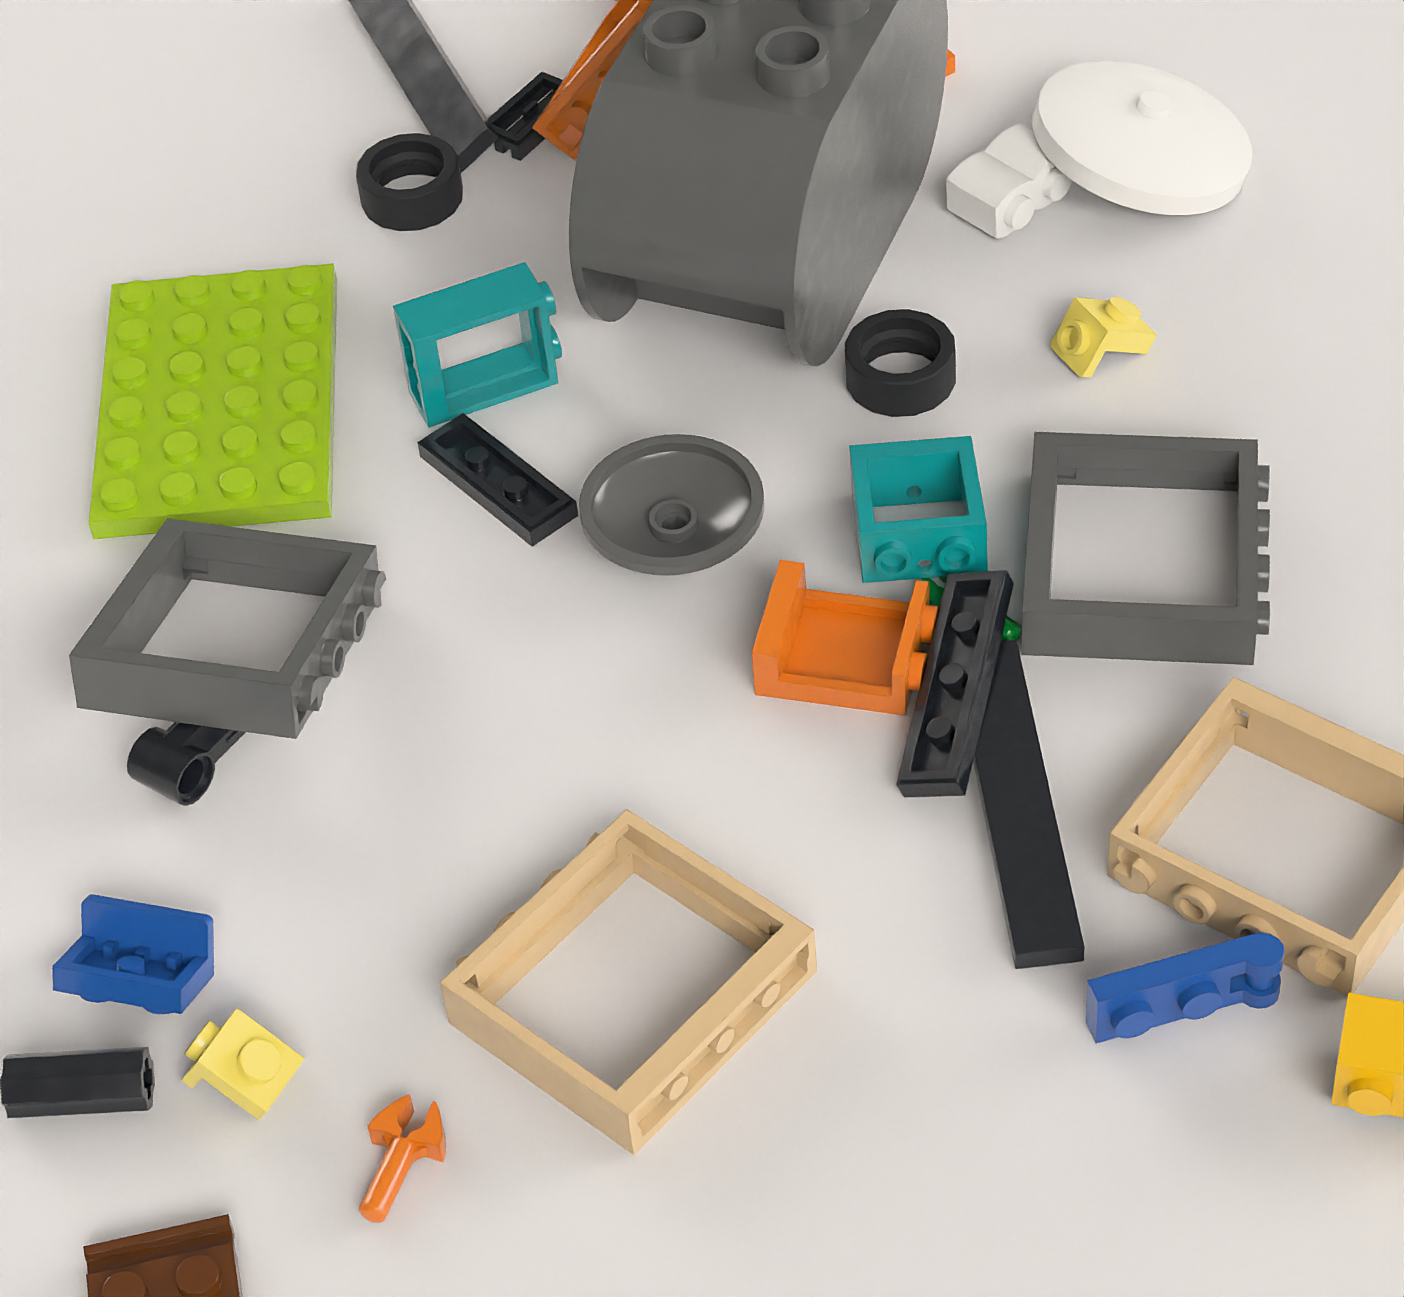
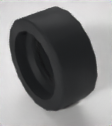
(413, 207)
(900, 392)

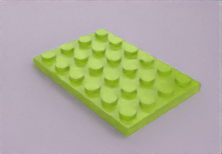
(217, 401)

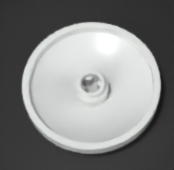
(1142, 138)

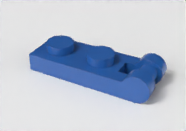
(1185, 987)

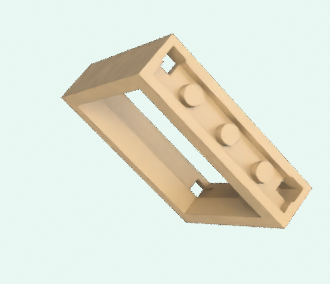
(1304, 746)
(701, 1046)

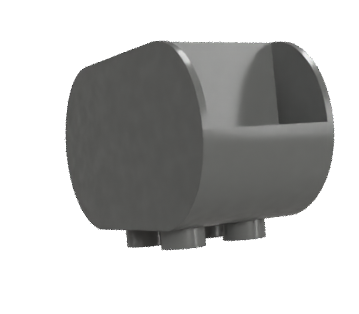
(756, 159)

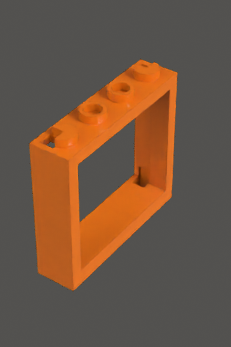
(570, 106)

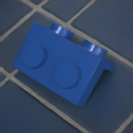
(138, 955)

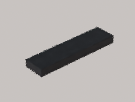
(955, 685)

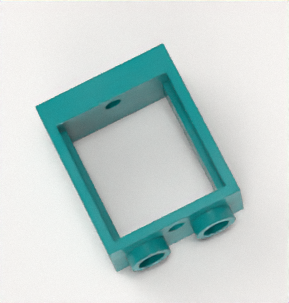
(489, 378)
(917, 475)

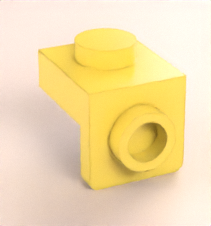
(1098, 327)
(242, 1062)

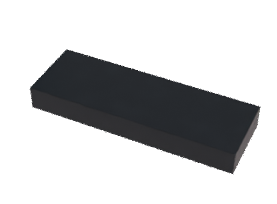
(498, 479)

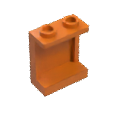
(841, 645)

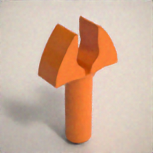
(401, 1152)

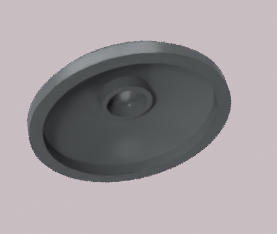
(671, 504)

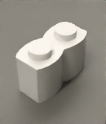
(1005, 183)

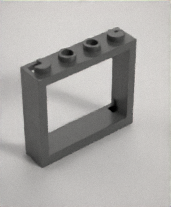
(1146, 629)
(119, 679)

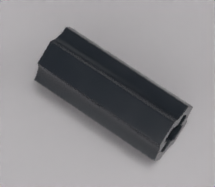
(77, 1082)

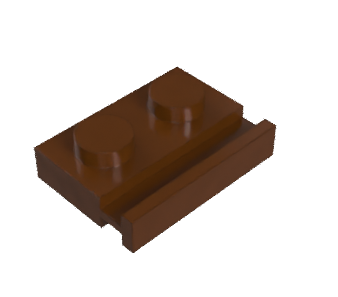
(167, 1262)

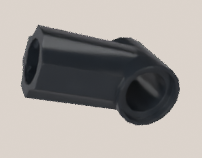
(179, 759)

